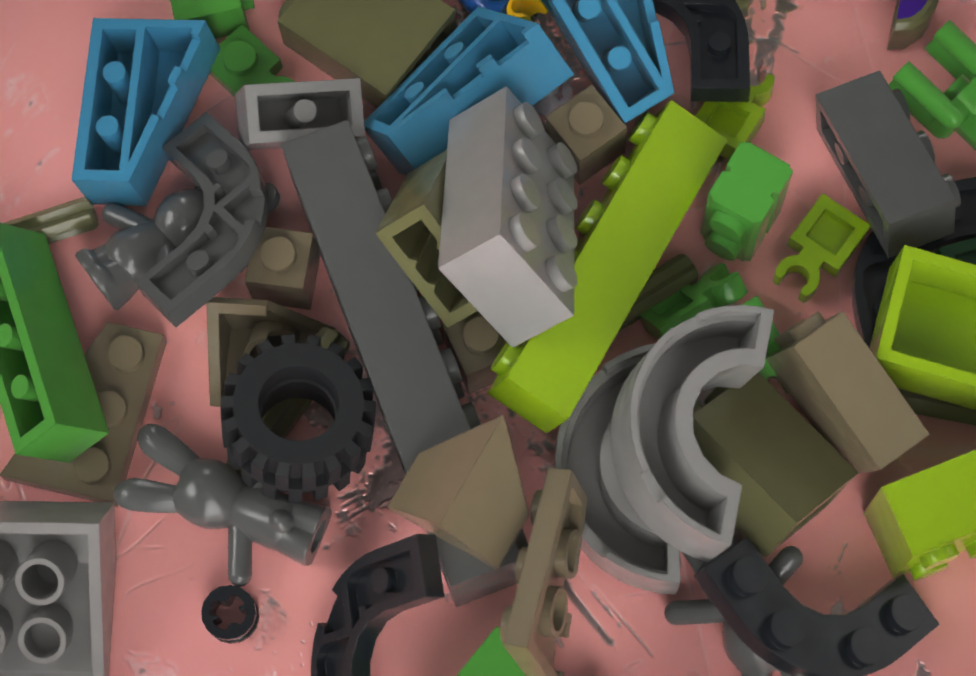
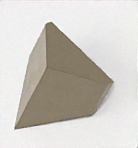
(237, 328)
(467, 492)

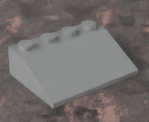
(56, 587)

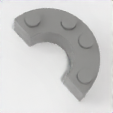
(653, 426)
(612, 529)

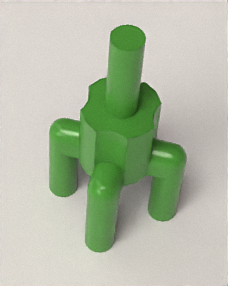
(956, 107)

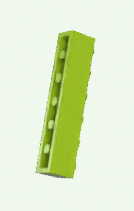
(612, 263)

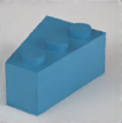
(618, 50)
(467, 67)
(136, 100)

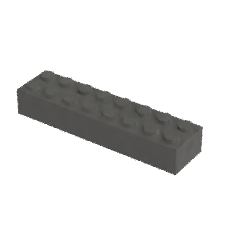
(388, 322)

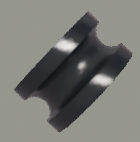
(225, 596)

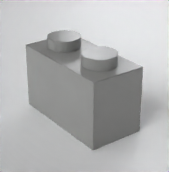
(288, 110)

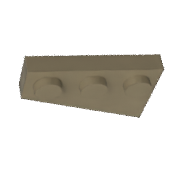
(123, 373)
(552, 555)

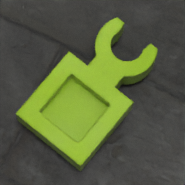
(738, 120)
(823, 241)

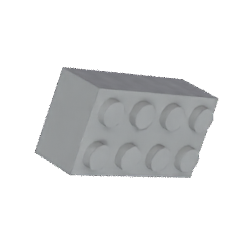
(509, 217)

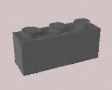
(887, 163)

